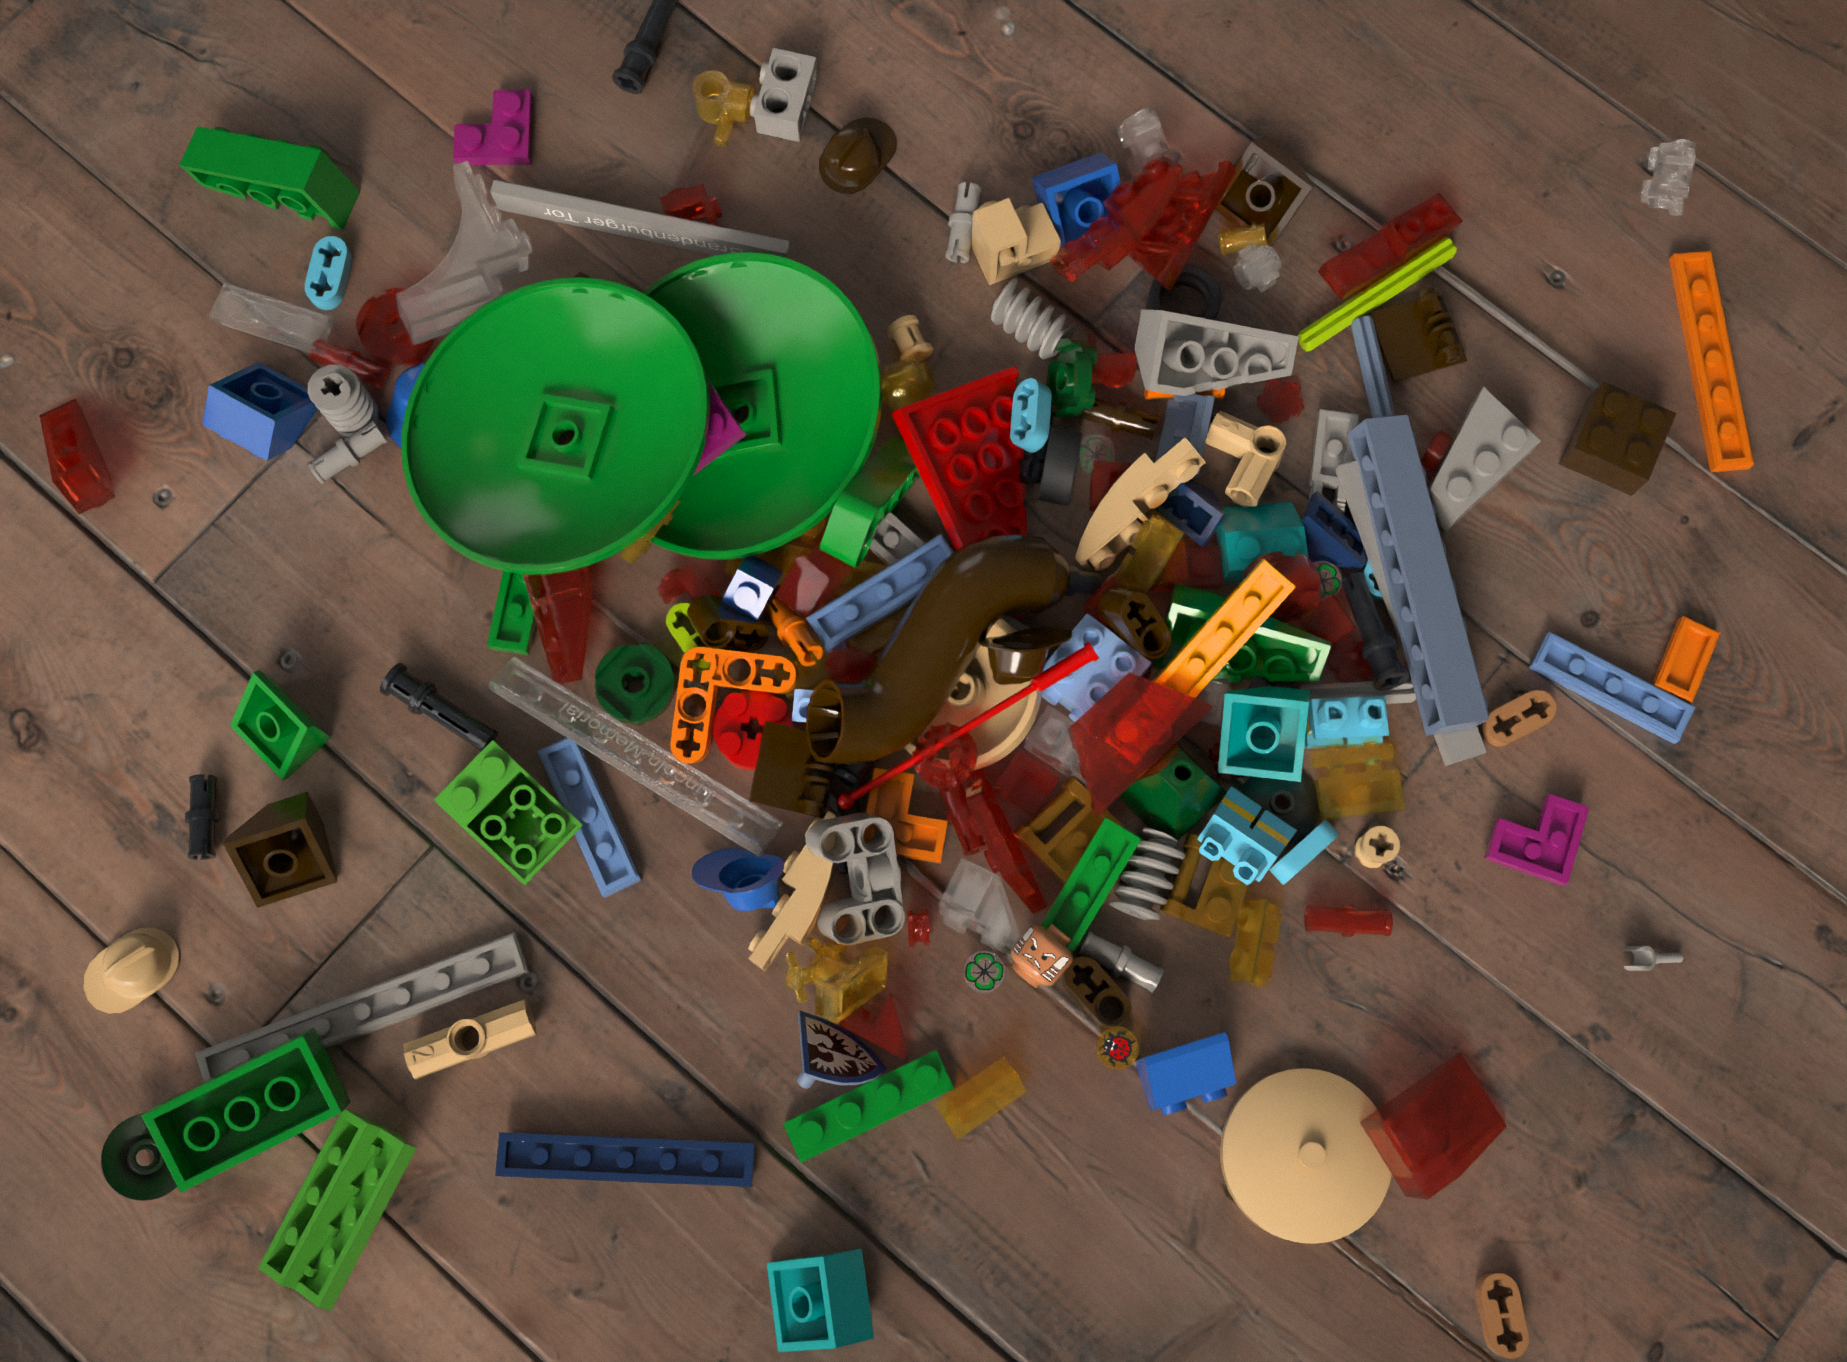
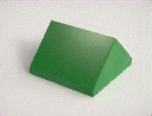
(276, 726)

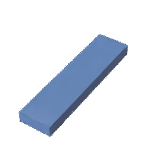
(877, 596)
(1612, 687)
(583, 798)

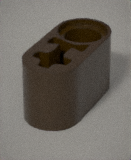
(1144, 619)
(725, 627)
(1097, 977)

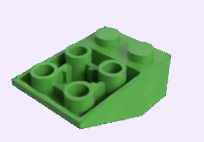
(508, 812)

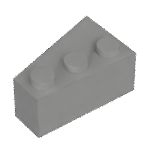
(1478, 458)

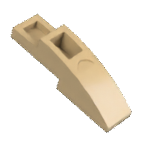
(1131, 496)
(797, 914)

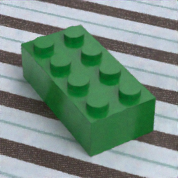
(246, 1109)

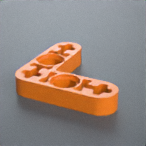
(716, 676)

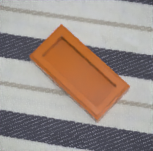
(1686, 659)

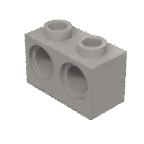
(791, 95)

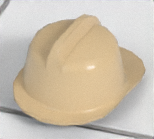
(131, 970)

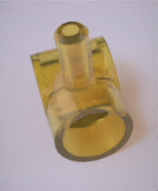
(730, 106)

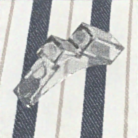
(471, 270)

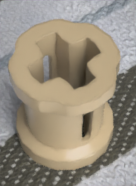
(909, 338)
(1386, 839)

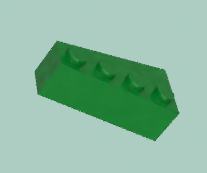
(271, 173)

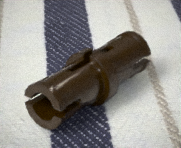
(1121, 418)

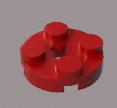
(739, 710)

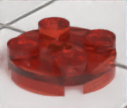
(378, 339)
(1302, 574)

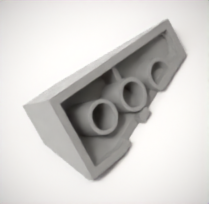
(1199, 354)

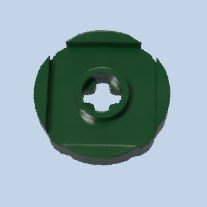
(1072, 378)
(637, 706)

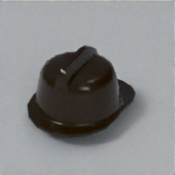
(857, 155)
(1022, 654)

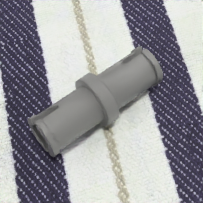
(961, 222)
(347, 452)
(1121, 961)

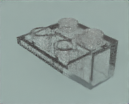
(980, 903)

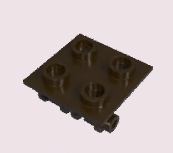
(1418, 336)
(789, 774)

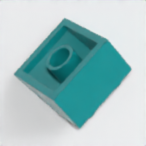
(1256, 531)
(1264, 732)
(820, 1301)

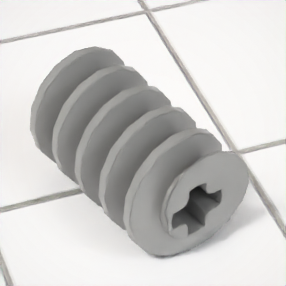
(1030, 322)
(342, 399)
(1147, 875)

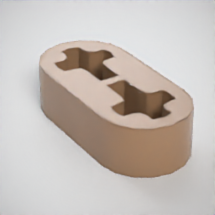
(1522, 726)
(1511, 1311)

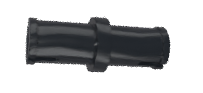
(202, 817)

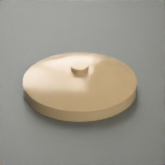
(978, 693)
(1302, 1156)

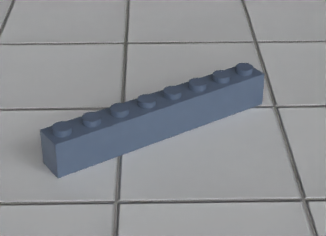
(1418, 576)

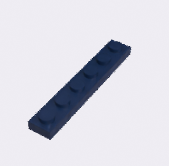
(625, 1159)

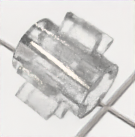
(1257, 267)

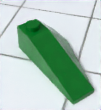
(1273, 651)

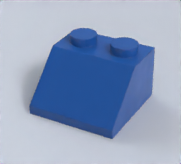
(1076, 194)
(258, 410)
(1187, 1072)

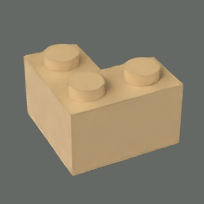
(1012, 239)

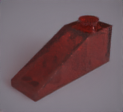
(75, 458)
(562, 617)

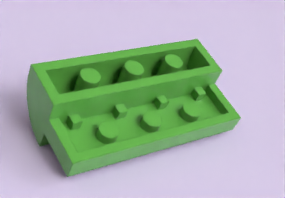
(337, 1208)

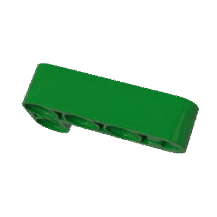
(868, 502)

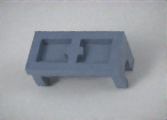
(1187, 418)

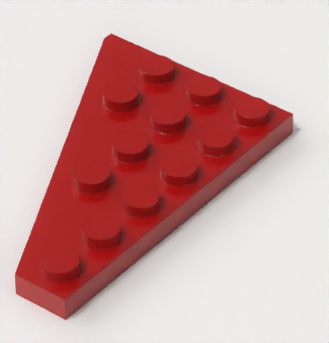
(968, 457)

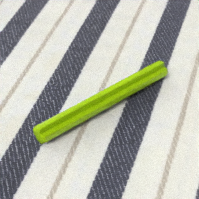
(1376, 294)

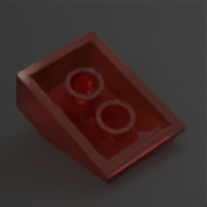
(1434, 1128)

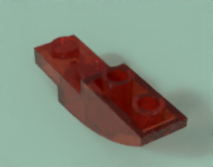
(1132, 214)
(1390, 247)

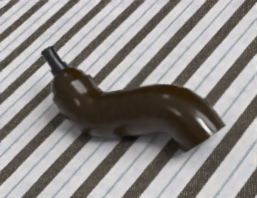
(936, 644)

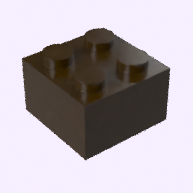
(1617, 438)

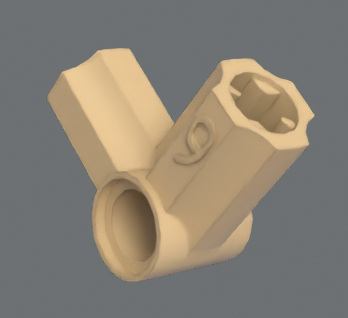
(1243, 442)

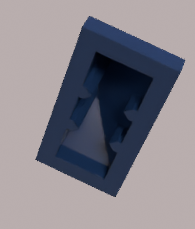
(1193, 511)
(1332, 535)

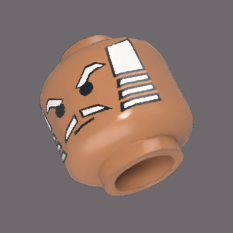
(1041, 955)

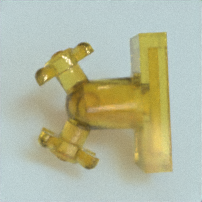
(839, 985)

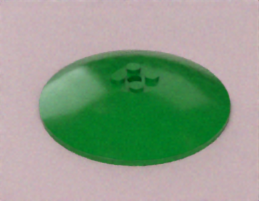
(520, 375)
(813, 391)

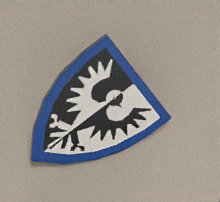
(833, 1054)

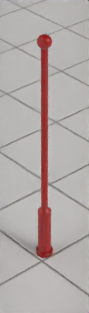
(1039, 683)

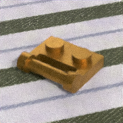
(1069, 844)
(1219, 897)

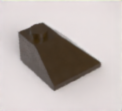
(1265, 189)
(282, 851)

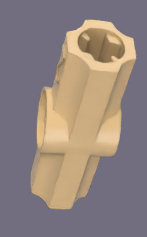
(445, 1046)

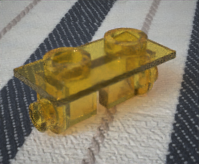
(1154, 547)
(1256, 923)
(980, 1097)

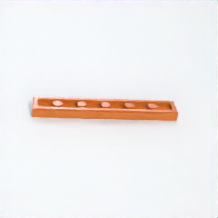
(1711, 361)

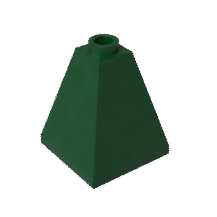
(1173, 793)

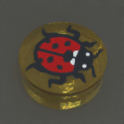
(1117, 1048)

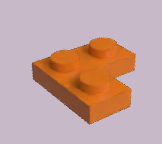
(913, 835)

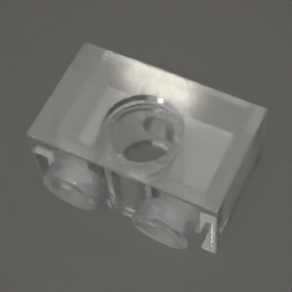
(1052, 743)

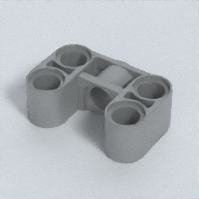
(872, 877)

